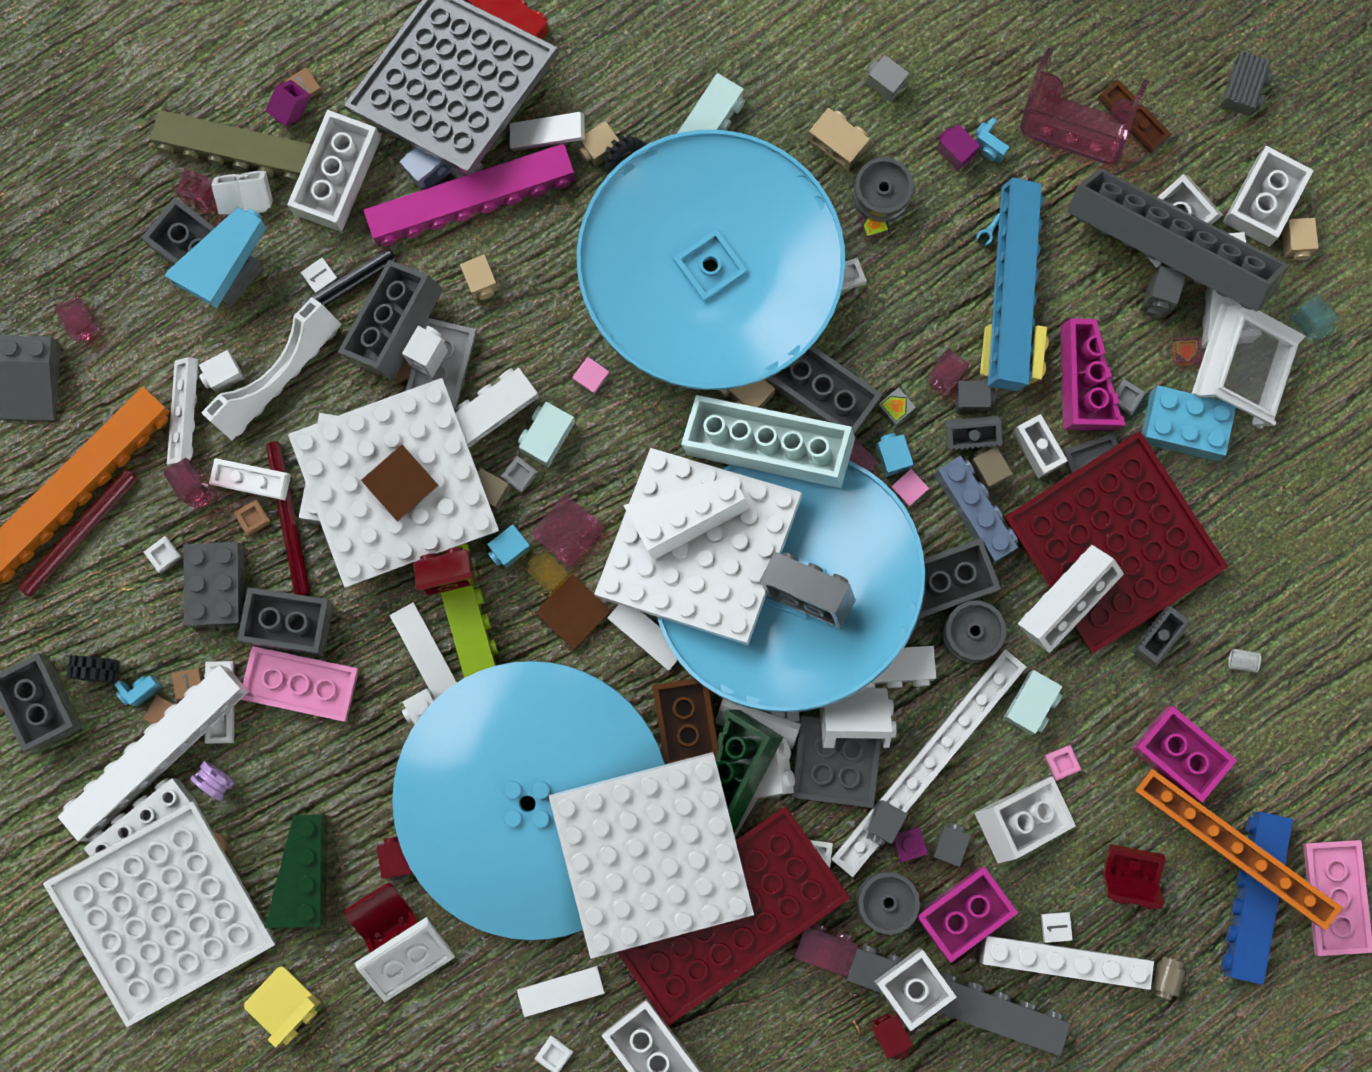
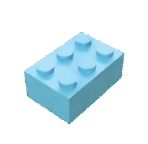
(1188, 423)

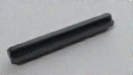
(353, 278)

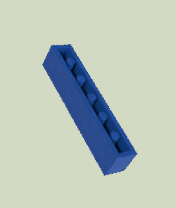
(1255, 905)

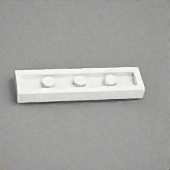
(182, 410)

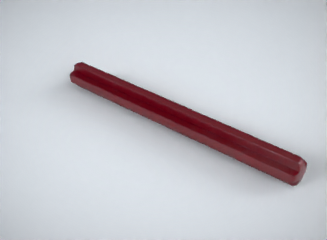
(289, 525)
(77, 533)

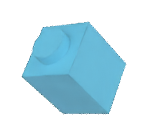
(894, 454)
(508, 547)

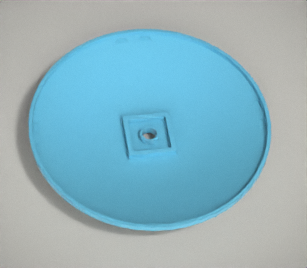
(721, 202)
(796, 658)
(472, 761)

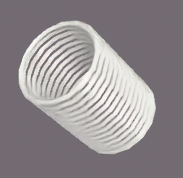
(1243, 656)

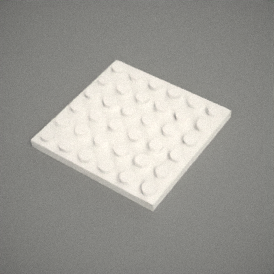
(356, 525)
(713, 577)
(651, 855)
(159, 913)

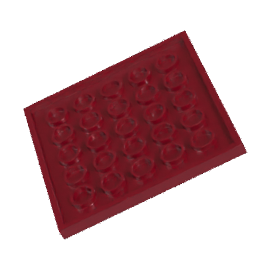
(1133, 515)

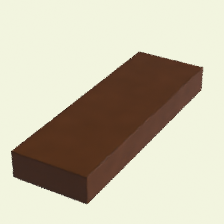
(1146, 127)

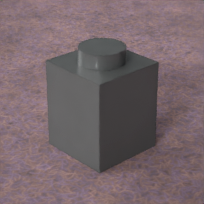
(973, 397)
(951, 844)

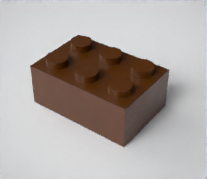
(684, 720)

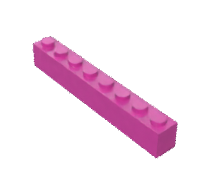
(470, 195)

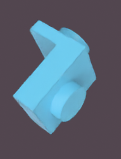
(990, 146)

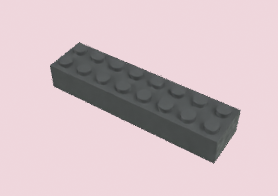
(1178, 239)

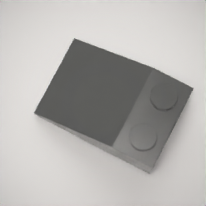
(29, 377)

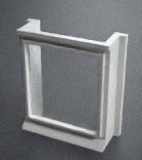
(1248, 362)

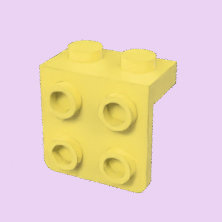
(1037, 362)
(282, 1006)

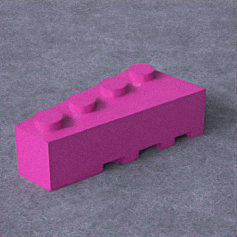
(1086, 379)

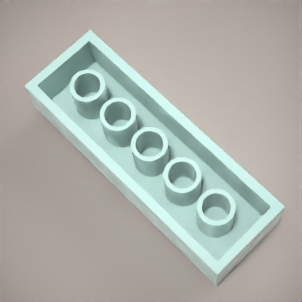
(768, 441)

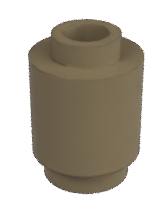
(1168, 978)

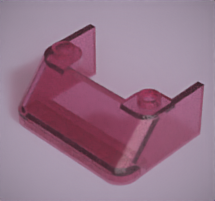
(1074, 125)

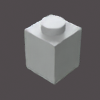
(886, 77)

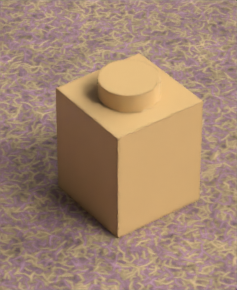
(596, 142)
(1300, 238)
(479, 277)

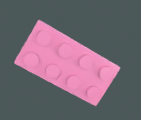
(299, 683)
(1340, 874)

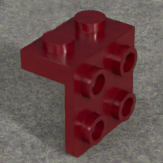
(1133, 876)
(381, 916)

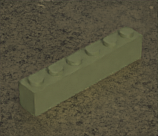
(229, 145)

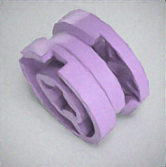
(212, 780)

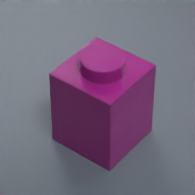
(288, 103)
(957, 146)
(909, 844)

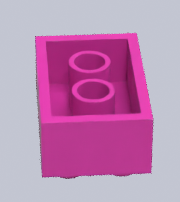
(1183, 754)
(966, 914)

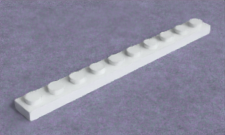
(935, 754)

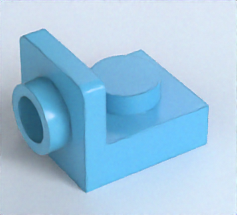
(141, 691)

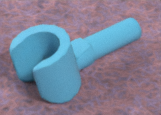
(989, 231)

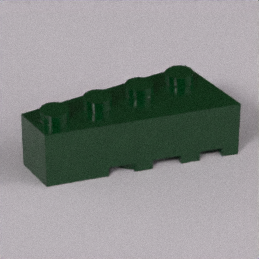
(743, 759)
(302, 876)

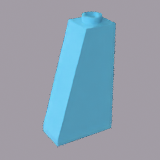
(218, 258)

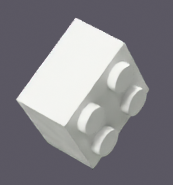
(915, 989)

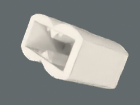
(242, 191)

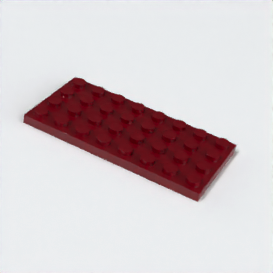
(788, 894)

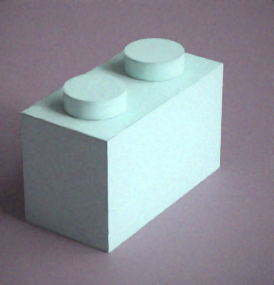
(546, 433)
(1033, 702)

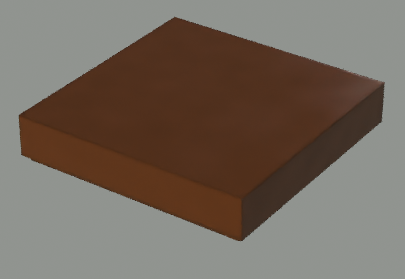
(399, 482)
(573, 612)

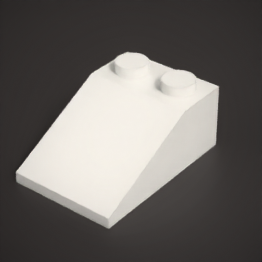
(1189, 198)
(1025, 820)

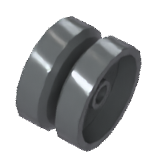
(882, 175)
(989, 626)
(871, 897)

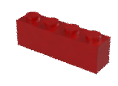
(517, 14)

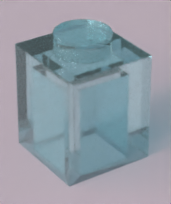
(1315, 318)

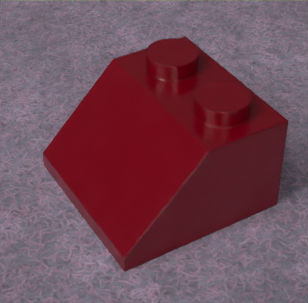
(444, 572)

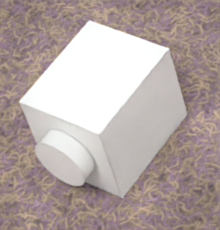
(221, 372)

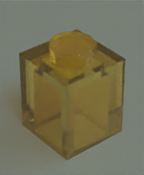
(547, 572)

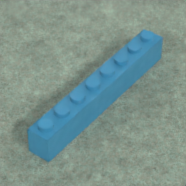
(1015, 285)

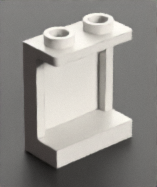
(859, 716)

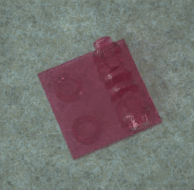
(567, 530)

